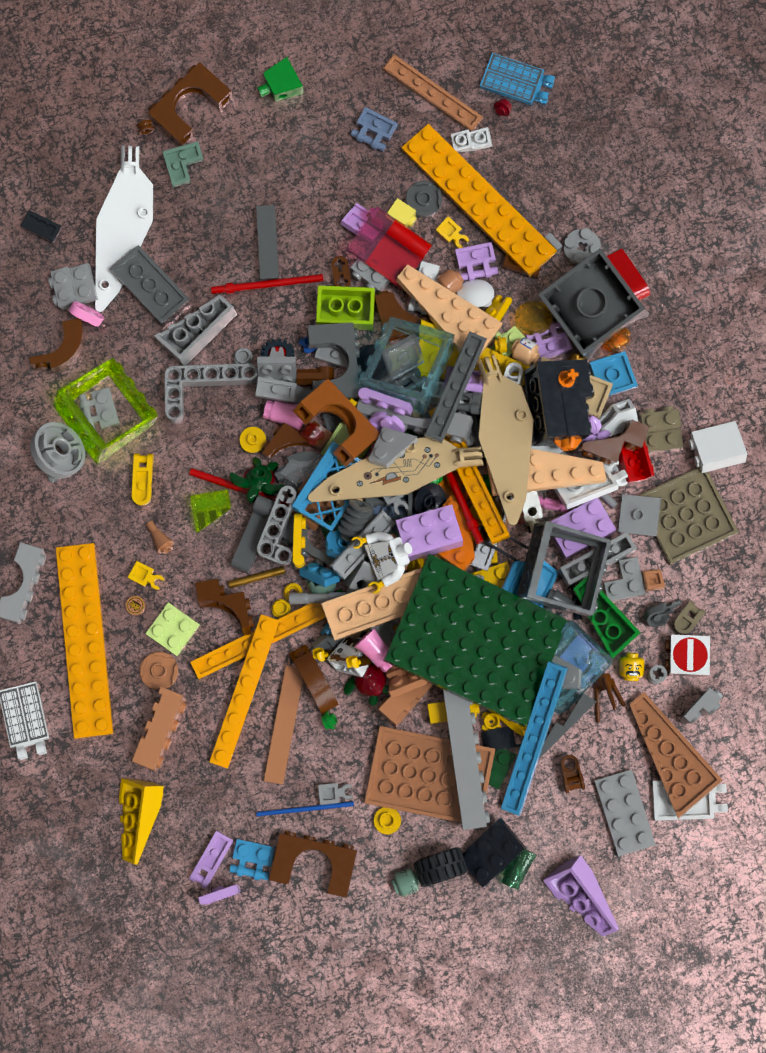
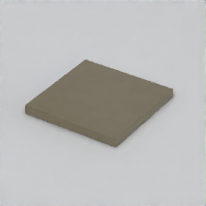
(690, 515)

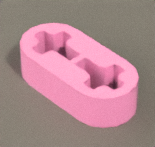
(86, 313)

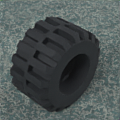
(440, 867)

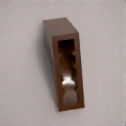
(389, 307)

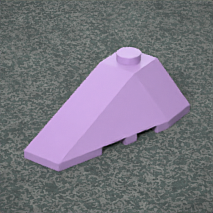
(580, 889)

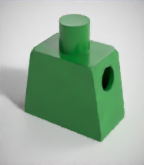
(281, 82)

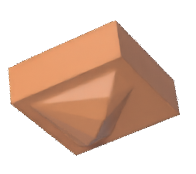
(653, 580)

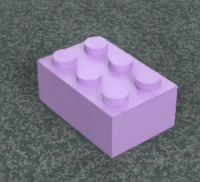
(587, 518)
(430, 532)

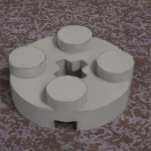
(577, 237)

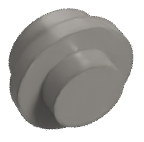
(243, 356)

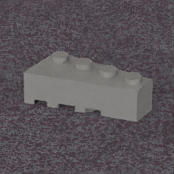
(196, 330)

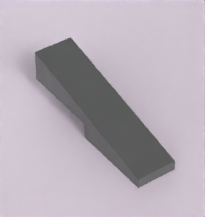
(267, 242)
(558, 730)

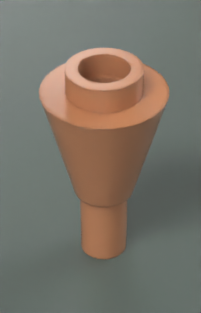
(162, 542)

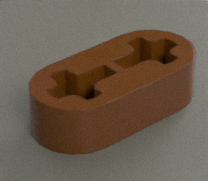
(336, 274)

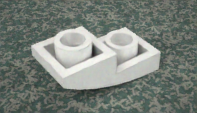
(471, 141)

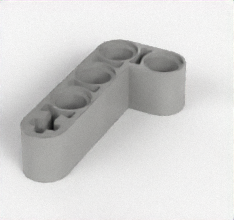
(281, 523)

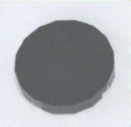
(424, 198)

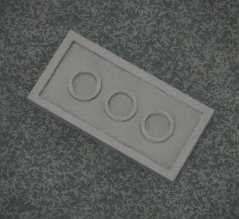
(624, 813)

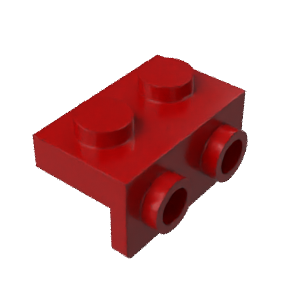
(636, 464)

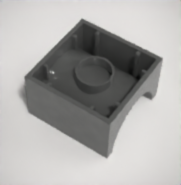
(593, 303)

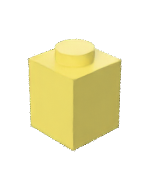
(403, 213)

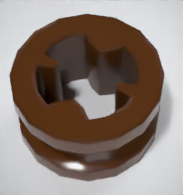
(145, 127)

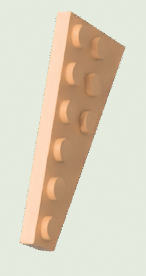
(447, 309)
(556, 471)

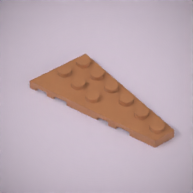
(679, 765)

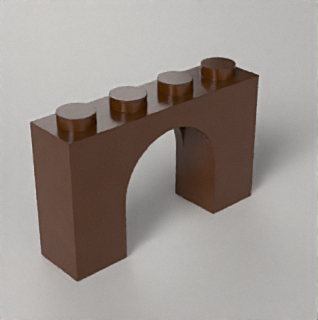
(197, 81)
(289, 849)

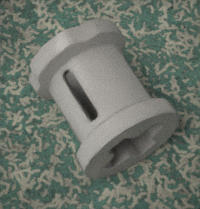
(662, 671)

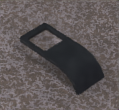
(499, 738)

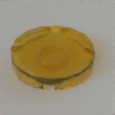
(533, 317)

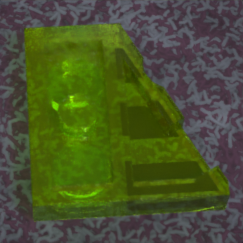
(209, 507)

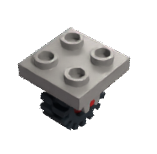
(277, 361)

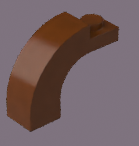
(68, 351)
(314, 679)

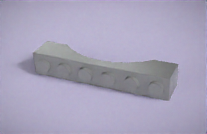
(457, 432)

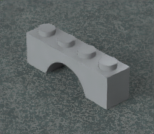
(14, 606)

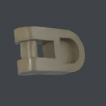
(683, 623)

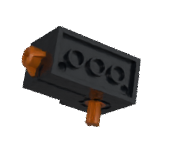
(558, 402)

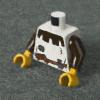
(345, 657)

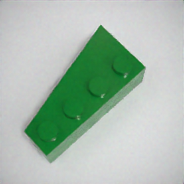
(608, 623)

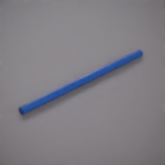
(303, 809)

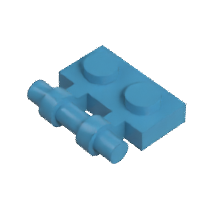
(254, 853)

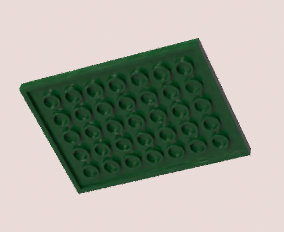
(475, 640)

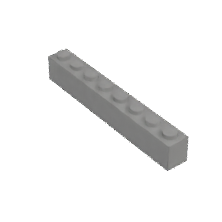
(466, 762)

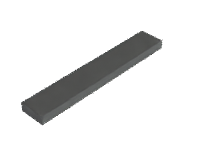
(455, 387)

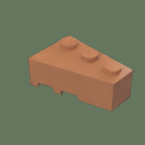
(397, 708)

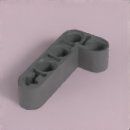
(247, 549)

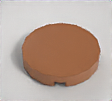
(159, 670)

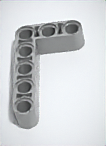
(202, 380)

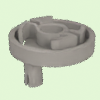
(49, 459)

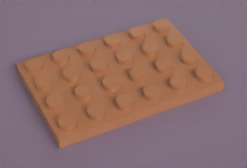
(418, 774)

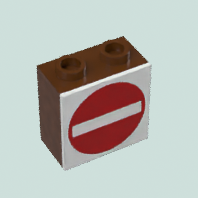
(688, 655)

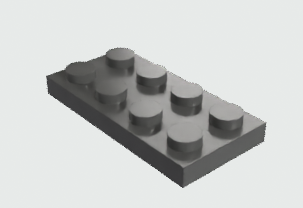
(150, 285)

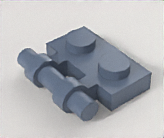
(376, 124)

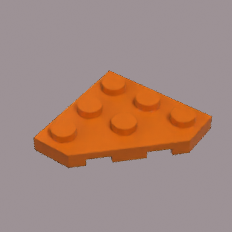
(461, 556)

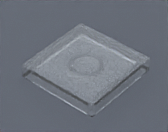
(403, 356)

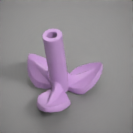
(596, 426)

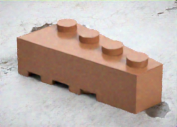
(159, 729)

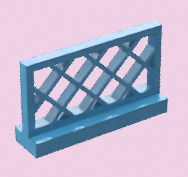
(317, 477)

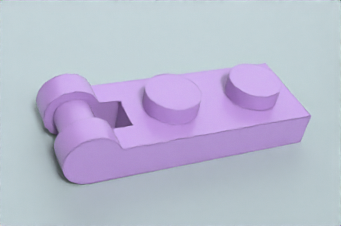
(384, 401)
(211, 859)

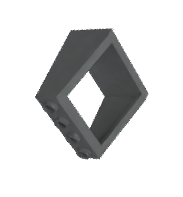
(535, 560)

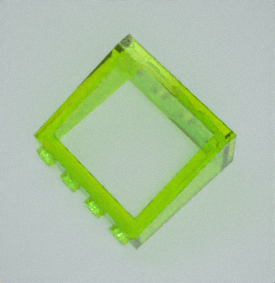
(77, 421)

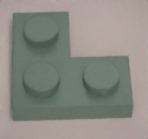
(178, 159)

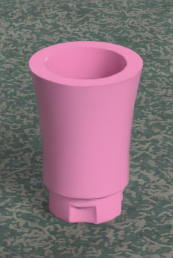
(282, 413)
(374, 648)

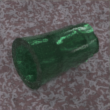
(517, 870)

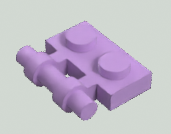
(475, 256)
(552, 346)

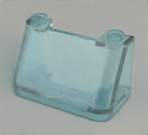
(583, 653)

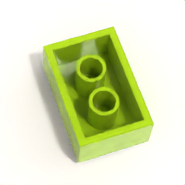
(346, 305)

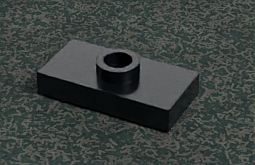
(41, 226)

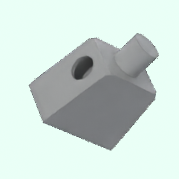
(363, 572)

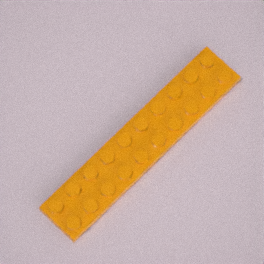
(479, 200)
(84, 641)

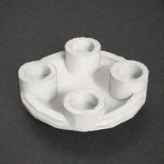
(477, 293)

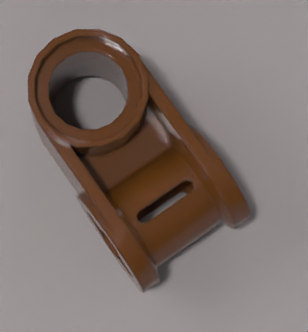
(571, 775)

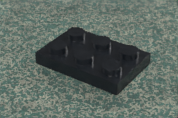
(492, 852)

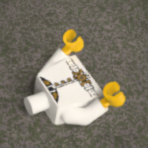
(387, 557)

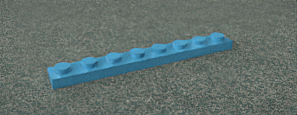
(534, 738)

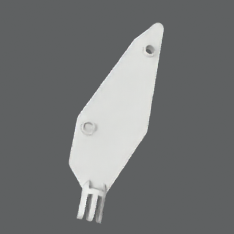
(121, 224)

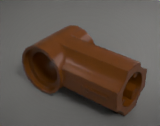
(307, 376)

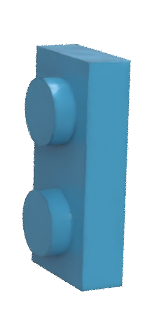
(319, 574)

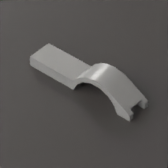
(280, 390)

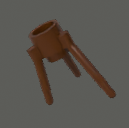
(606, 683)

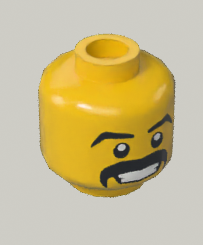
(631, 667)

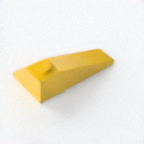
(140, 808)

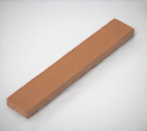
(432, 93)
(284, 726)

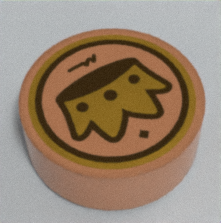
(135, 605)

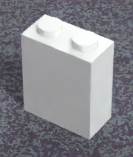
(717, 447)

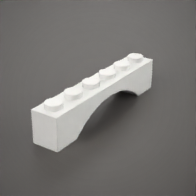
(612, 420)

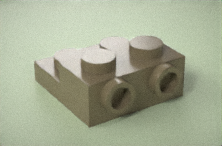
(664, 429)

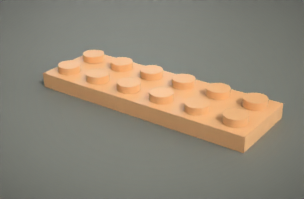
(366, 610)

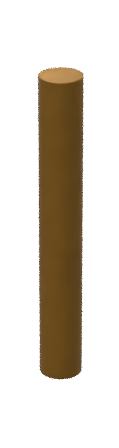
(256, 577)

